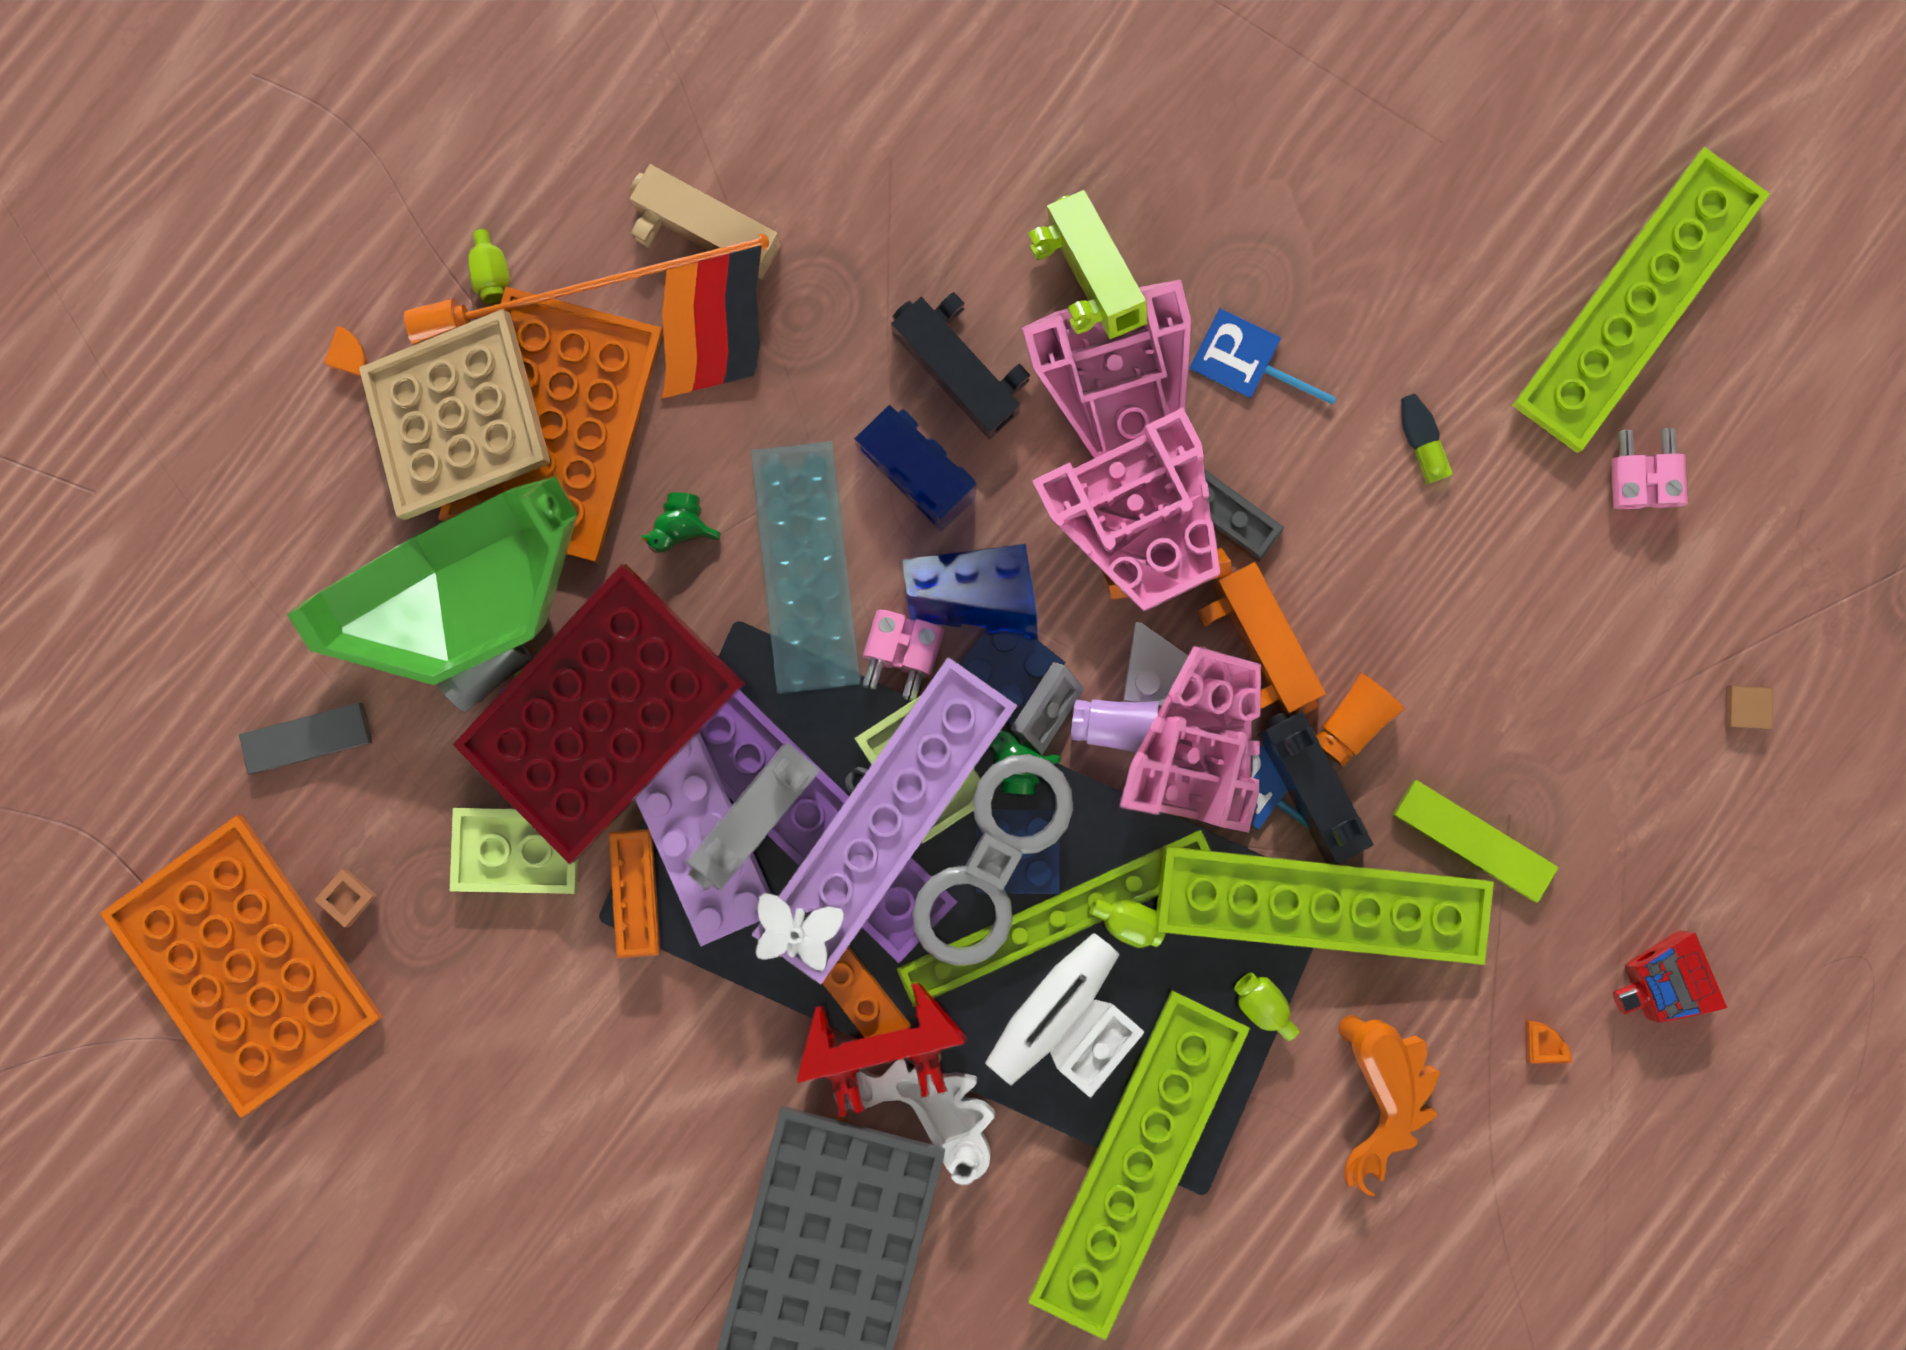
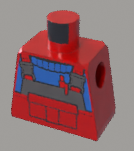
(1670, 981)

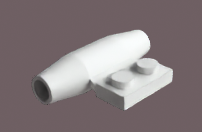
(1065, 1019)

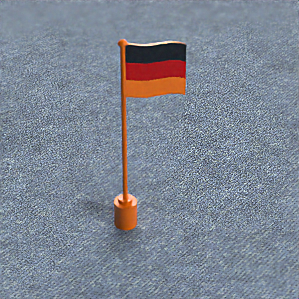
(706, 315)

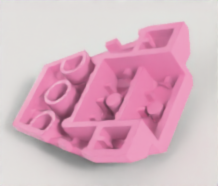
(1141, 512)
(1202, 745)

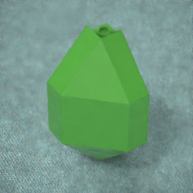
(450, 590)

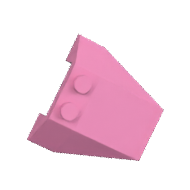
(1117, 383)

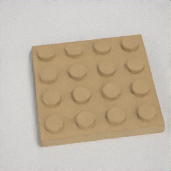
(454, 415)

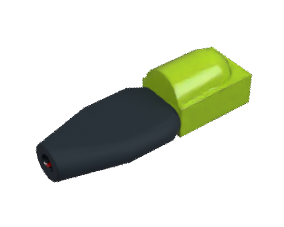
(1424, 438)

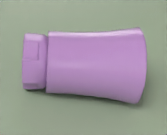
(1113, 723)

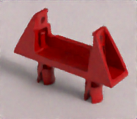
(919, 1044)

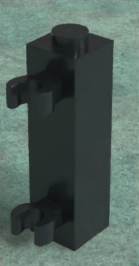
(955, 366)
(1314, 787)

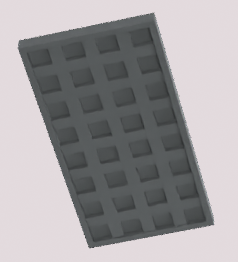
(831, 1238)

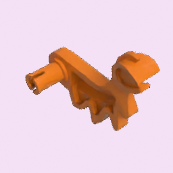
(1400, 1088)

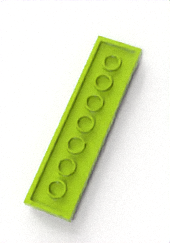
(1640, 300)
(1323, 905)
(1138, 1165)

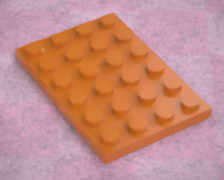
(589, 393)
(241, 965)

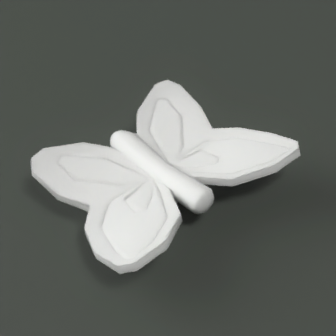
(796, 936)

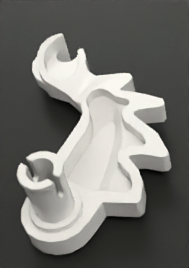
(947, 1117)

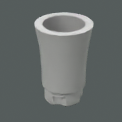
(479, 681)

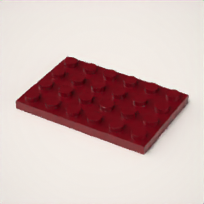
(598, 713)

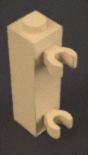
(692, 215)

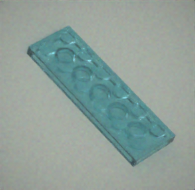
(805, 567)

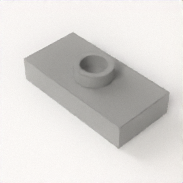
(1047, 708)

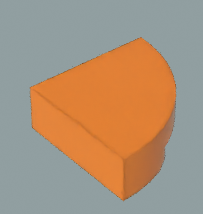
(345, 352)
(1545, 1044)

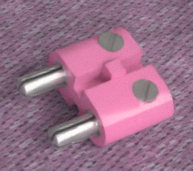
(1649, 480)
(901, 645)

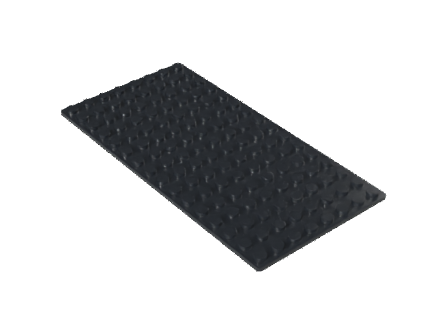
(1096, 841)

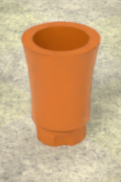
(1357, 719)

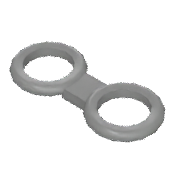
(992, 860)

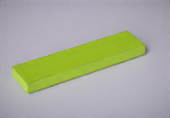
(1475, 841)

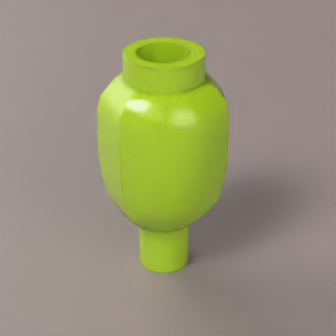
(487, 268)
(1129, 922)
(1265, 1005)

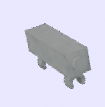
(750, 818)

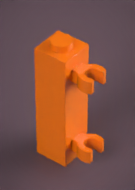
(1267, 638)

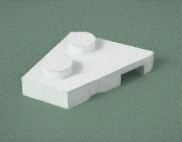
(1151, 666)

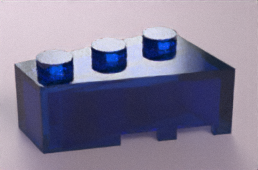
(917, 466)
(974, 589)

